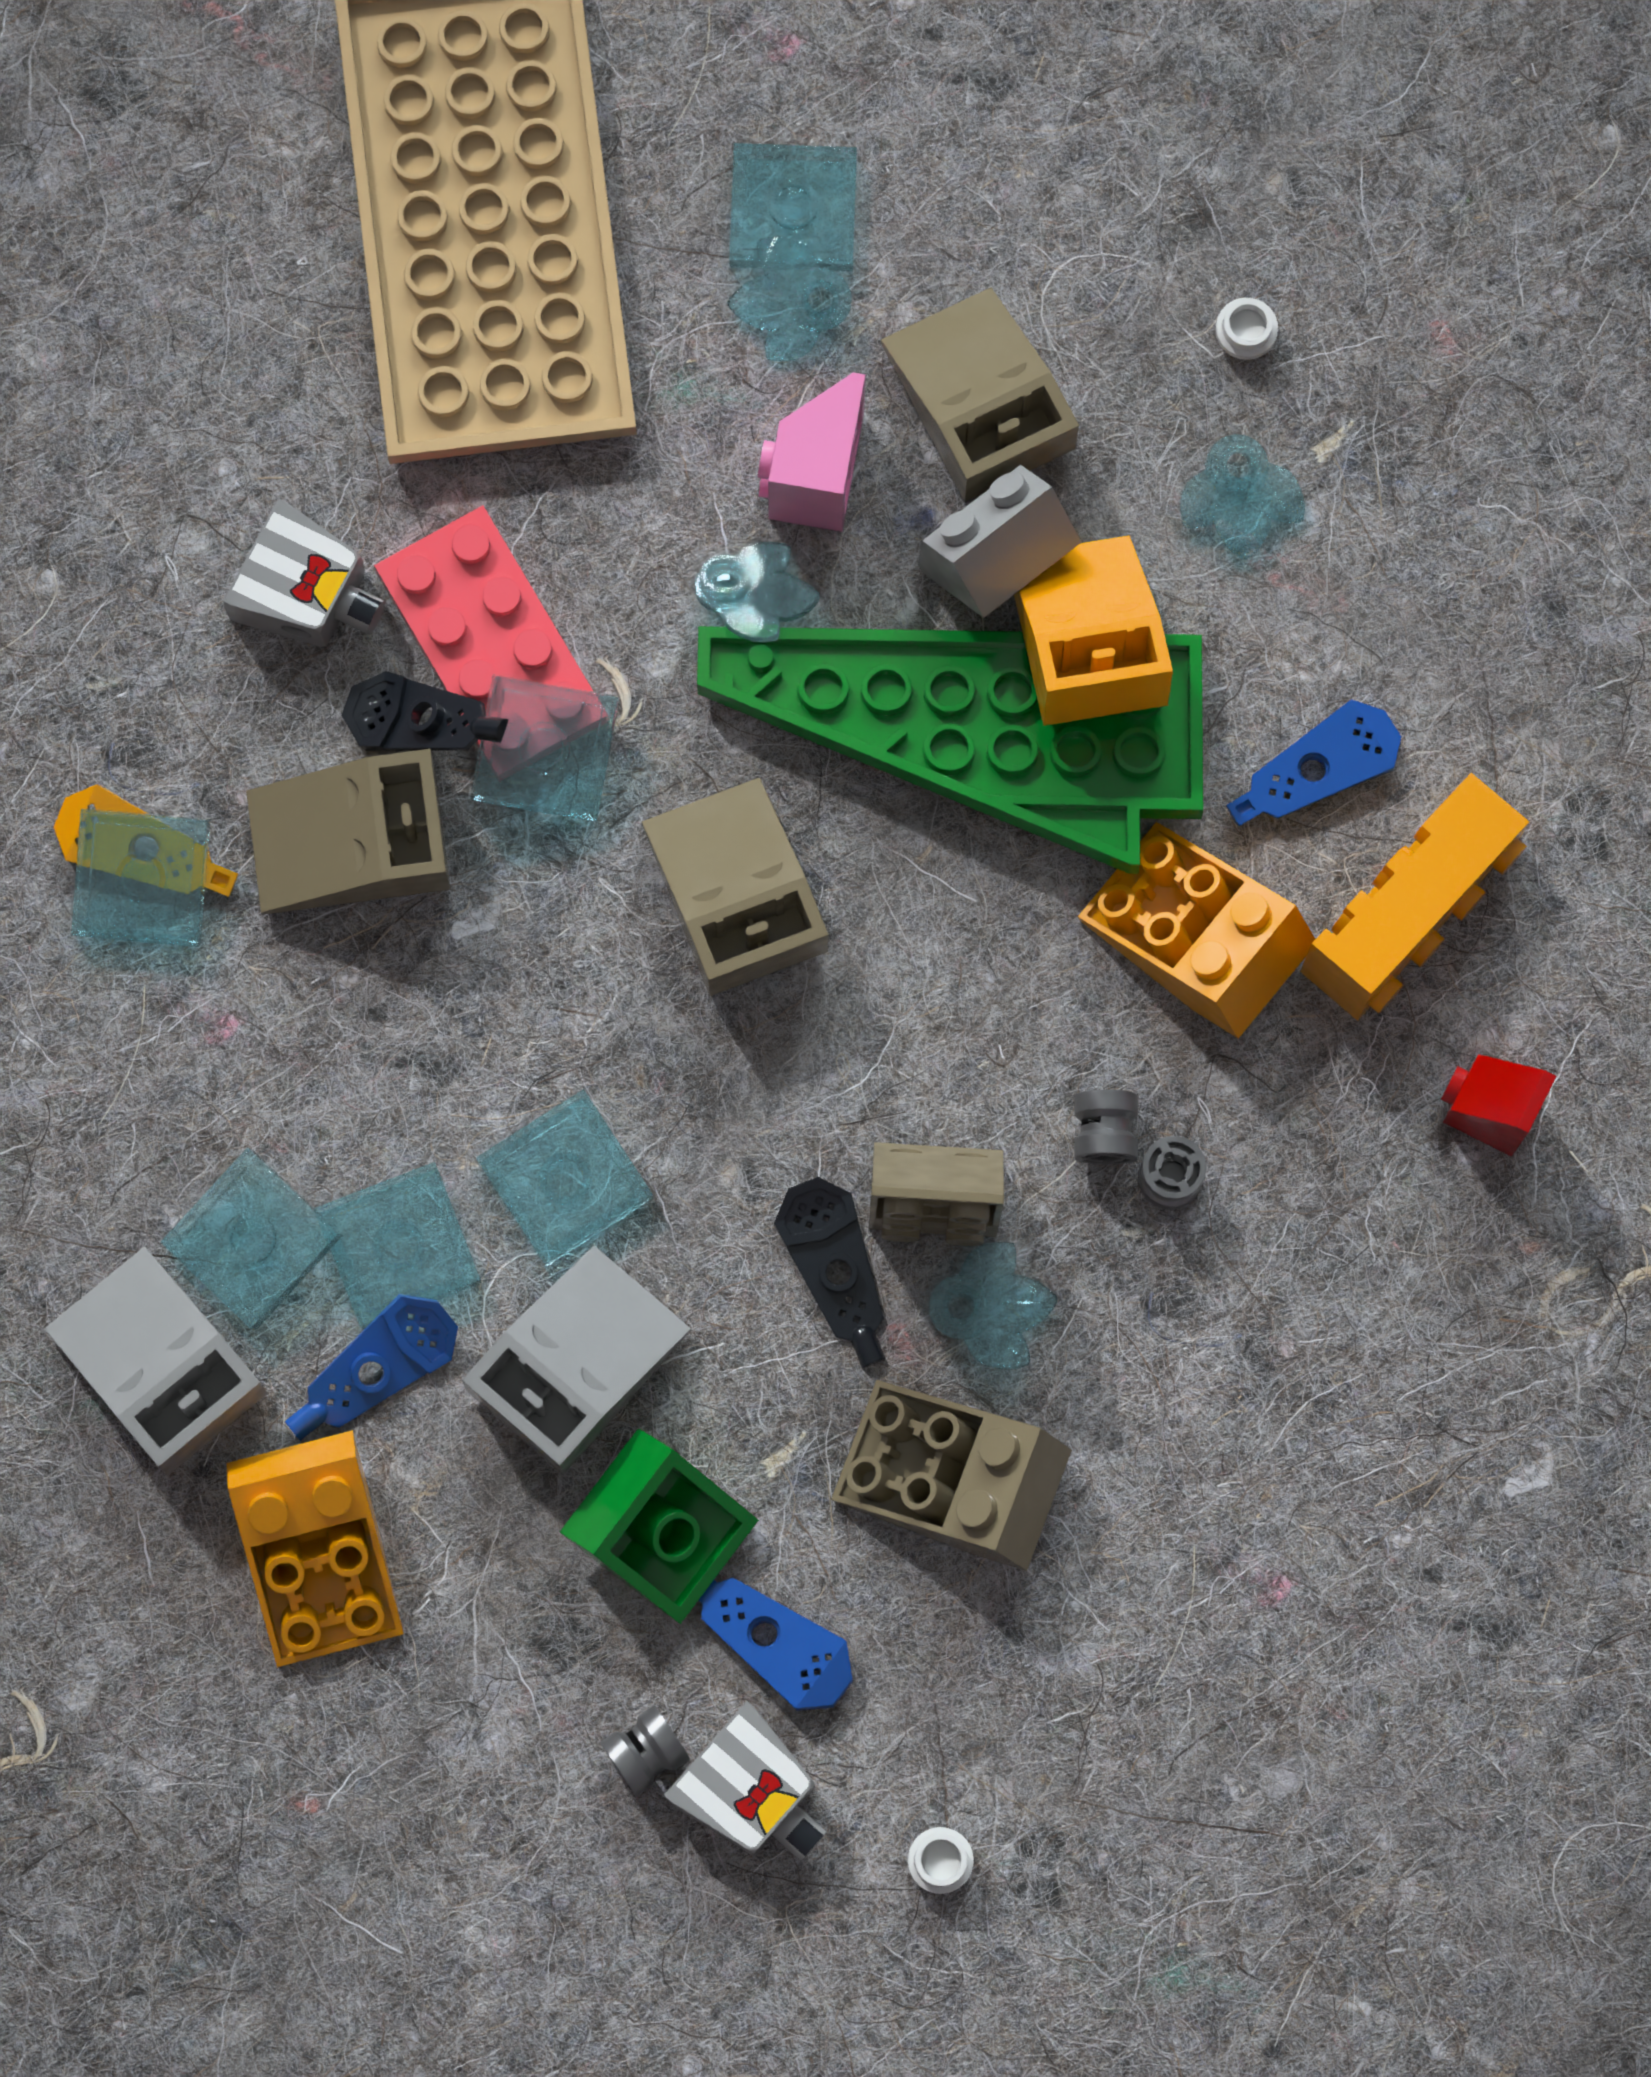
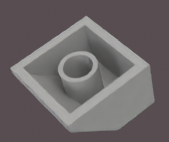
(999, 541)

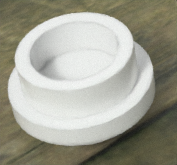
(1246, 328)
(940, 1860)

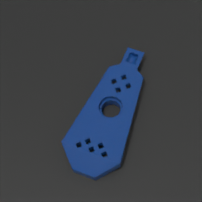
(1338, 752)
(390, 1346)
(789, 1654)

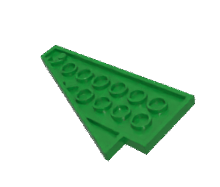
(968, 725)

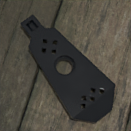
(388, 710)
(829, 1243)

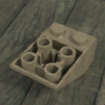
(981, 392)
(349, 834)
(736, 886)
(936, 1192)
(953, 1473)

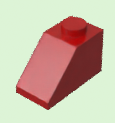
(1496, 1101)

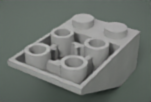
(575, 1358)
(156, 1361)

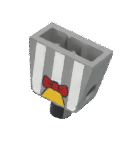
(301, 582)
(749, 1788)

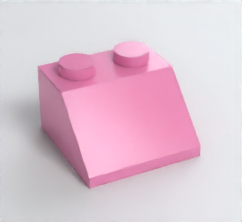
(814, 458)

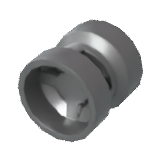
(1106, 1127)
(1164, 1181)
(660, 1747)

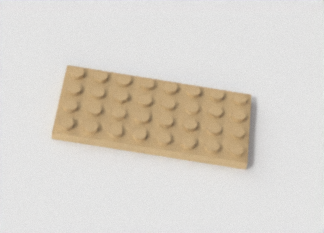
(484, 225)

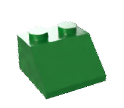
(659, 1525)

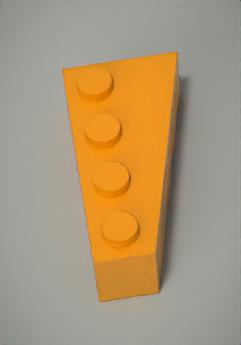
(1415, 898)

